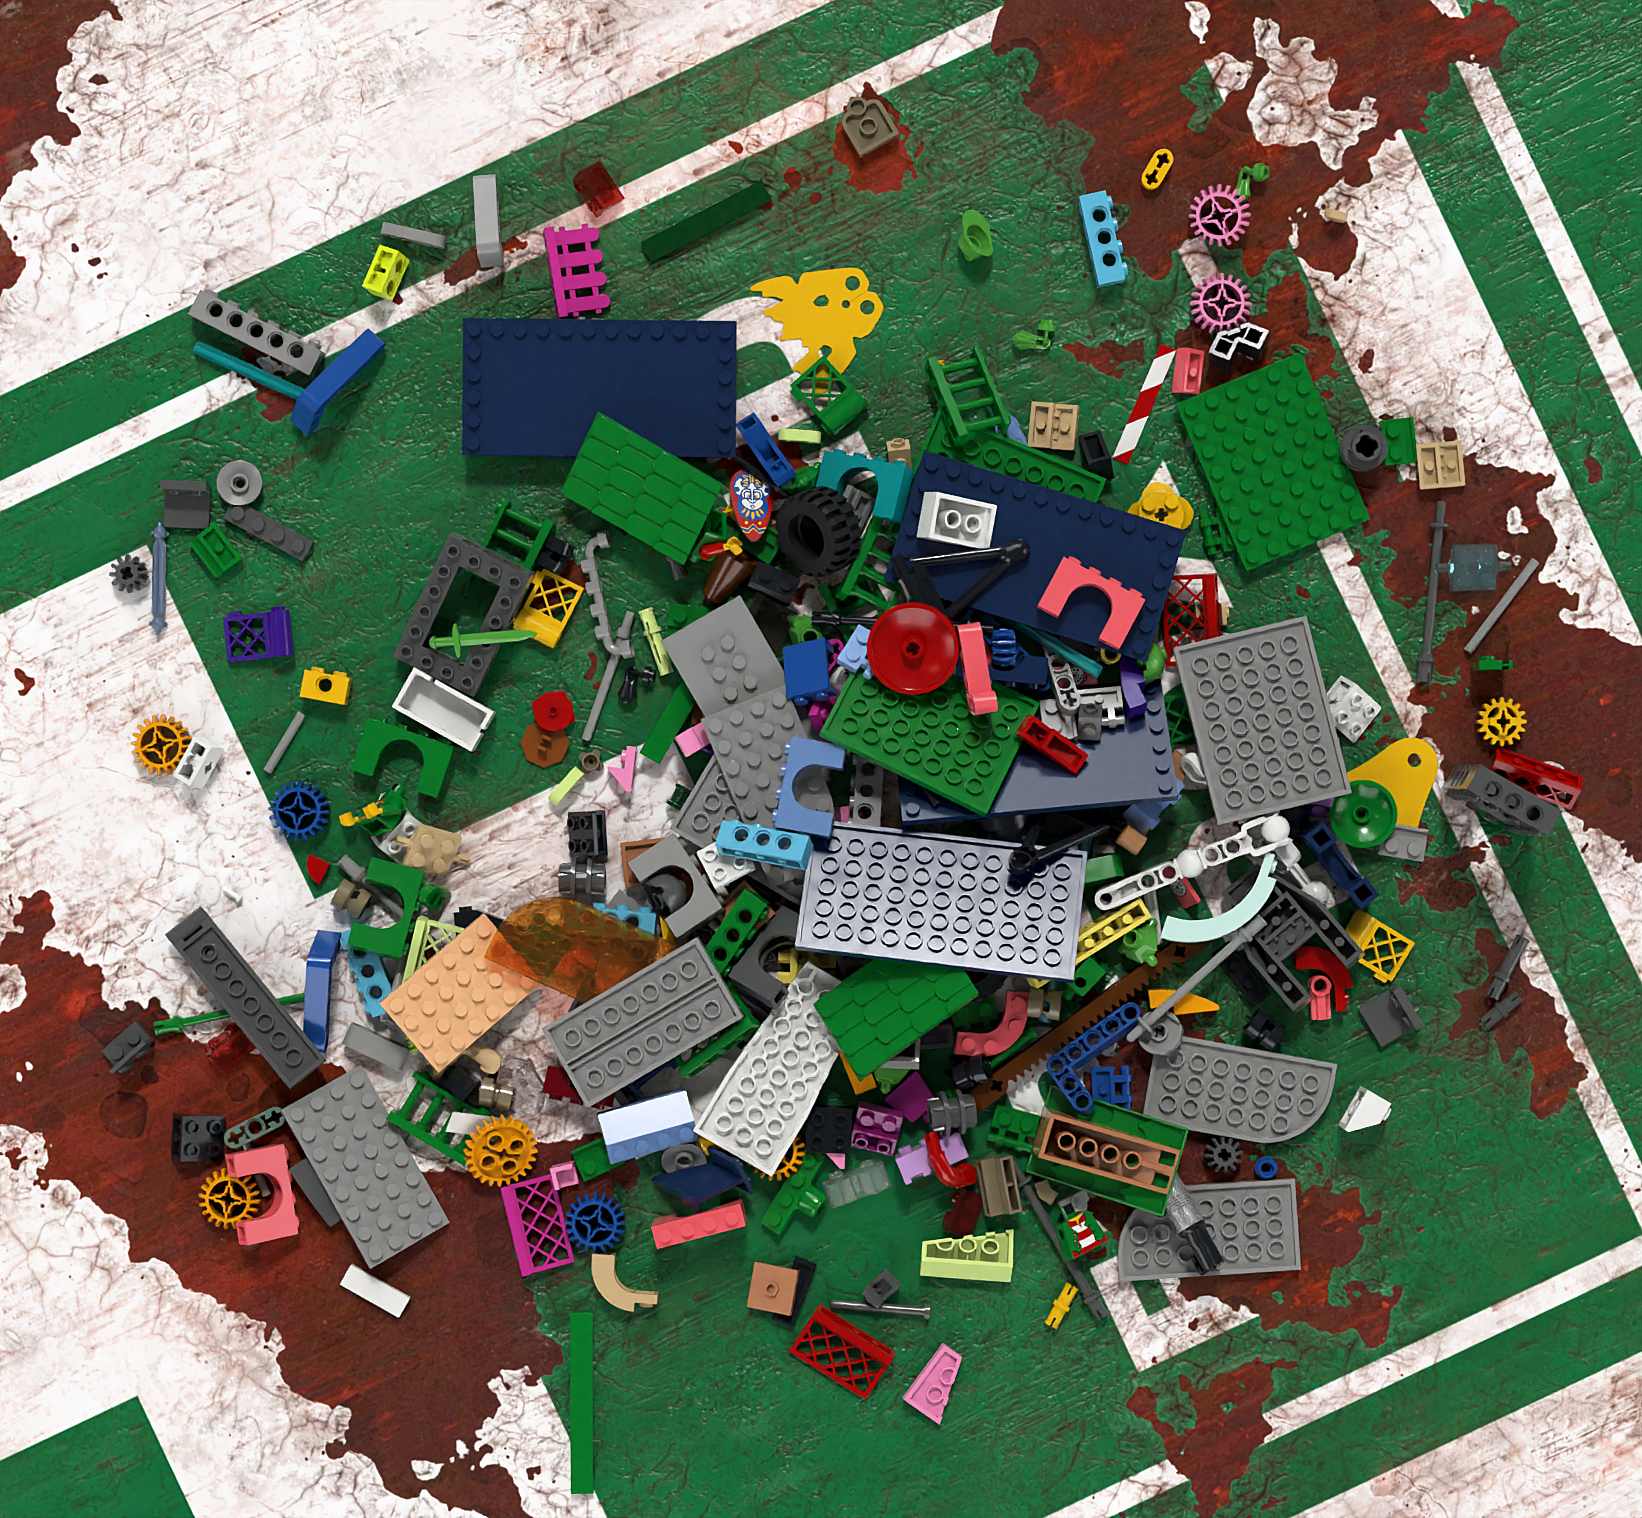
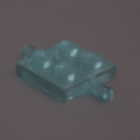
(1473, 567)

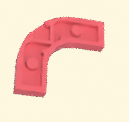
(1002, 1035)

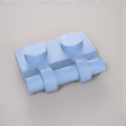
(855, 652)

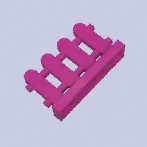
(574, 282)

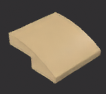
(1053, 426)
(1440, 465)

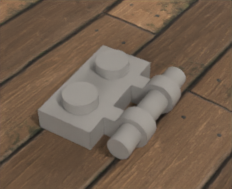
(1111, 701)

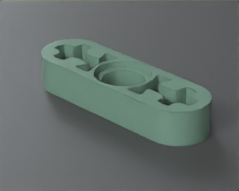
(236, 1129)

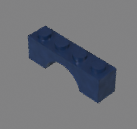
(1028, 671)

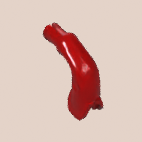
(955, 1176)

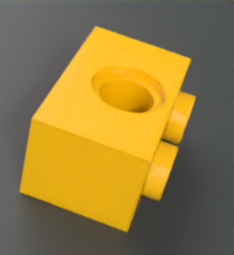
(312, 688)

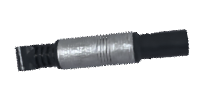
(1192, 1227)

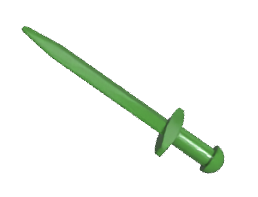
(478, 638)

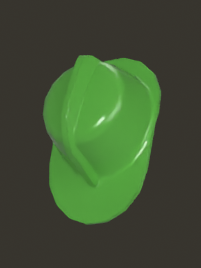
(975, 237)

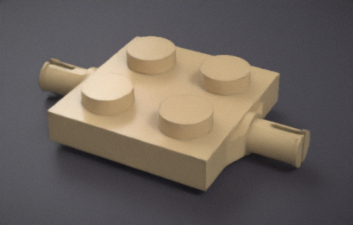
(432, 850)

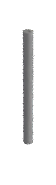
(1501, 606)

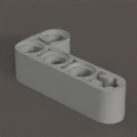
(487, 221)

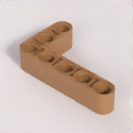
(1130, 837)

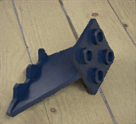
(705, 1181)

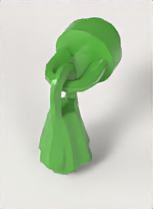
(1259, 172)
(1025, 340)

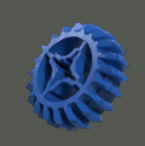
(298, 821)
(605, 1225)

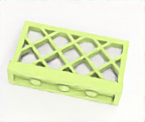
(419, 942)

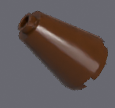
(727, 575)

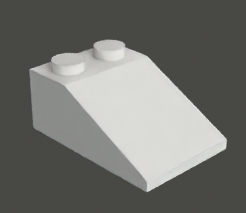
(956, 520)

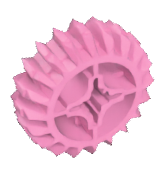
(1223, 225)
(1230, 303)

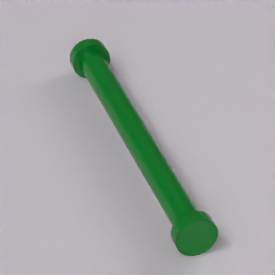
(1000, 1057)

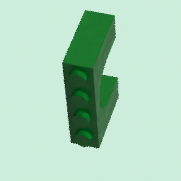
(379, 735)
(406, 884)

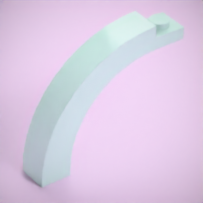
(1209, 929)

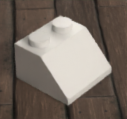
(1365, 1111)

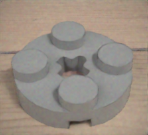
(1167, 1043)

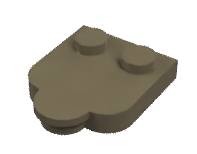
(868, 125)

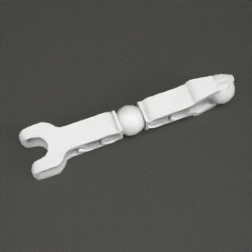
(1192, 862)

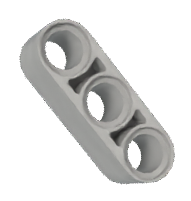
(376, 1046)

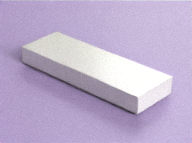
(375, 1290)

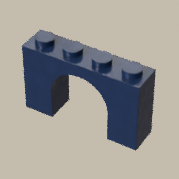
(1322, 845)

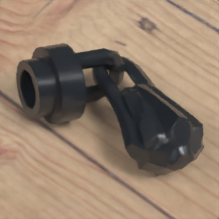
(628, 689)

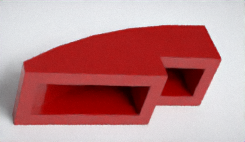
(1051, 743)

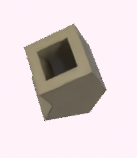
(1044, 1191)

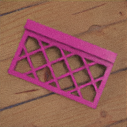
(518, 1232)

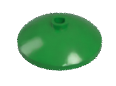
(1378, 819)

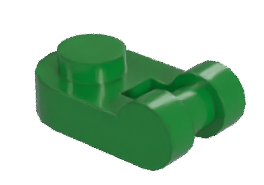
(433, 896)

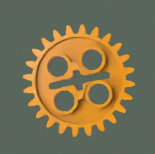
(507, 1133)

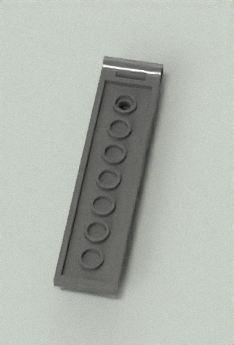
(245, 997)

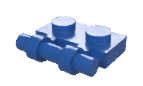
(1104, 1081)

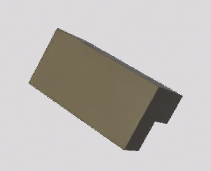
(998, 1185)

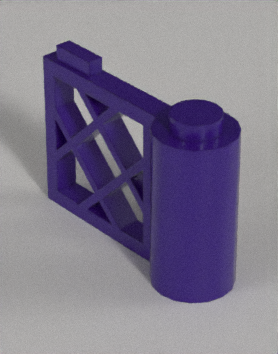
(275, 629)

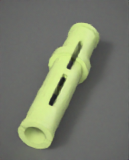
(654, 636)

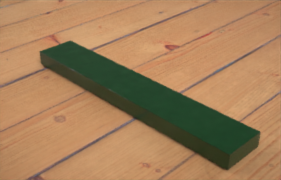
(706, 221)

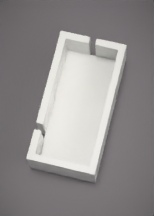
(443, 709)

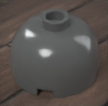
(666, 893)

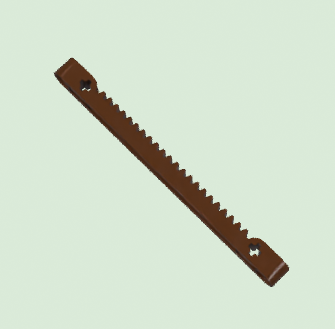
(986, 1096)

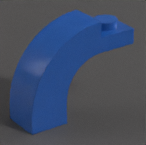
(765, 450)

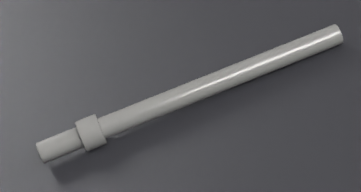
(623, 633)

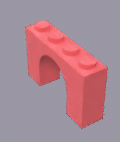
(1124, 603)
(280, 1218)
(674, 1230)

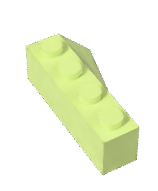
(970, 1258)

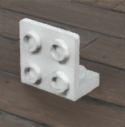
(1351, 708)
(406, 828)
(723, 868)

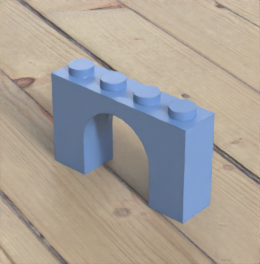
(803, 755)

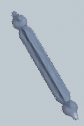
(158, 578)

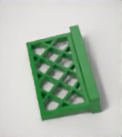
(722, 1044)

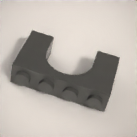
(749, 971)

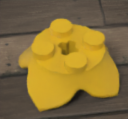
(1161, 496)

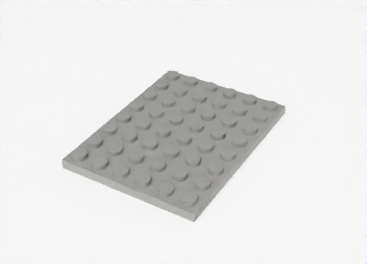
(1261, 720)

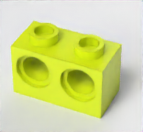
(385, 272)

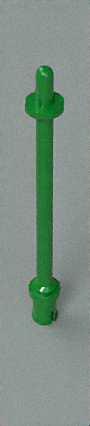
(178, 1023)

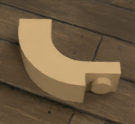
(612, 1289)

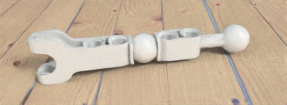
(1285, 855)

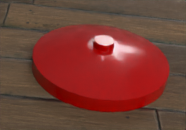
(913, 648)

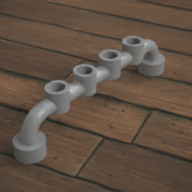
(595, 588)

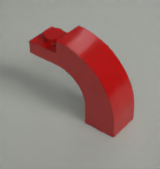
(1318, 958)

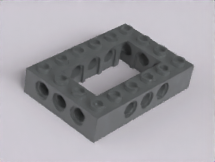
(513, 584)
(1528, 812)

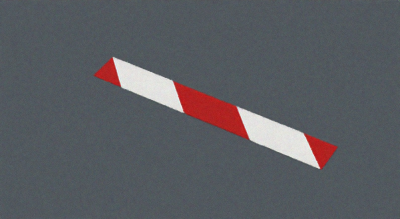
(1144, 404)

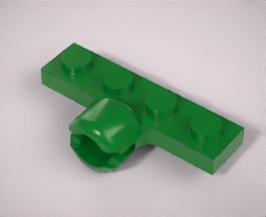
(797, 1194)

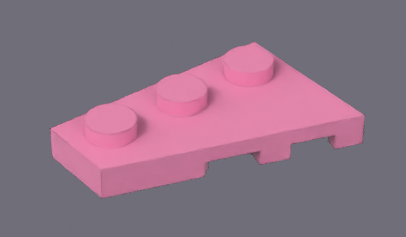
(933, 1384)

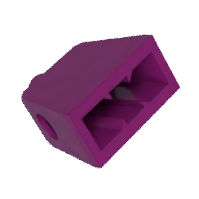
(910, 1097)

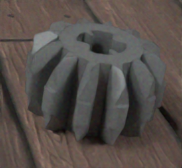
(121, 577)
(1217, 1160)

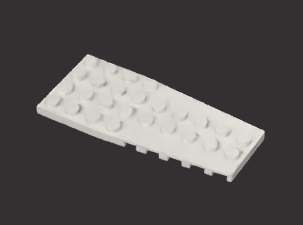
(774, 1077)

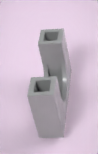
(704, 903)

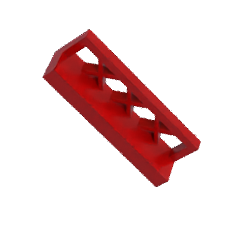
(1538, 774)

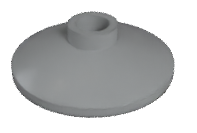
(228, 479)
(682, 1157)

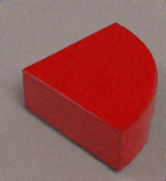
(317, 868)

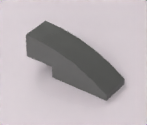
(314, 1190)

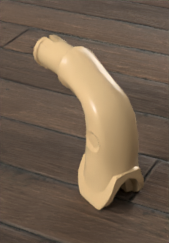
(487, 1059)

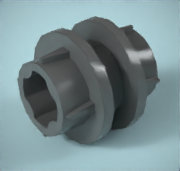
(1369, 435)
(582, 878)
(952, 1112)

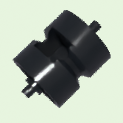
(1264, 1029)

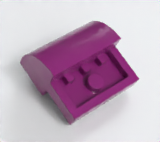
(876, 1128)

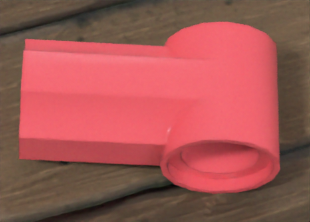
(1320, 1004)

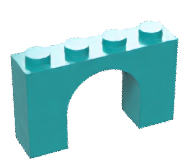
(892, 478)

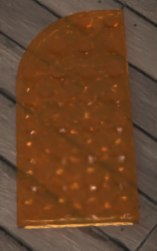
(573, 946)

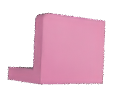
(564, 1175)

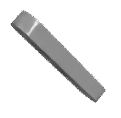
(1062, 675)

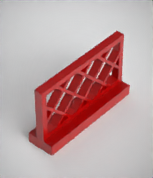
(1210, 607)
(856, 1338)

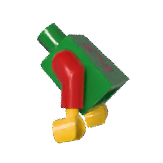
(713, 537)

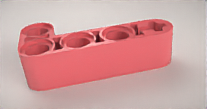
(975, 670)

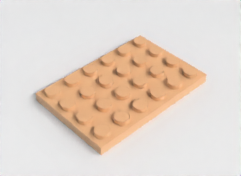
(456, 996)

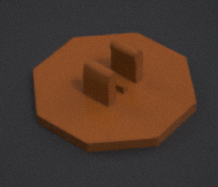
(543, 747)

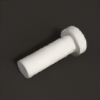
(232, 894)

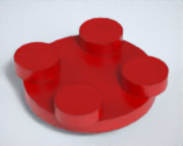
(553, 711)

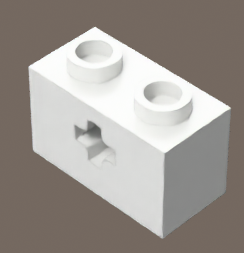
(198, 762)

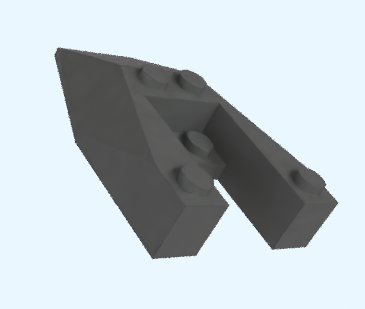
(1291, 922)

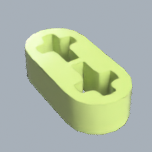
(799, 436)
(565, 786)

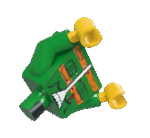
(381, 814)

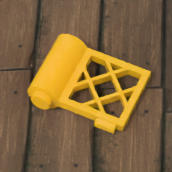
(547, 628)
(1362, 931)

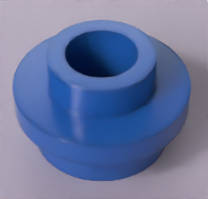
(1271, 1172)

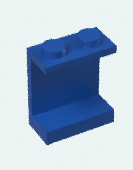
(808, 671)

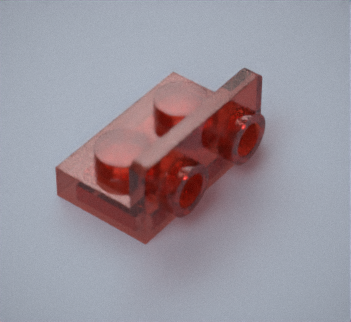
(597, 188)
(229, 1047)
(964, 1213)

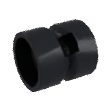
(558, 547)
(970, 1072)

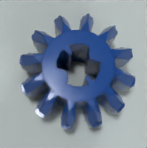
(1003, 647)

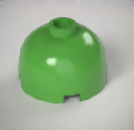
(1155, 663)

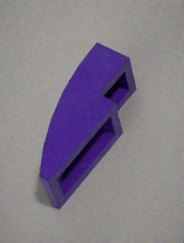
(1132, 686)

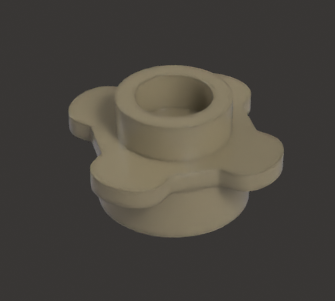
(595, 756)

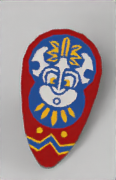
(751, 503)

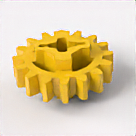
(1501, 712)

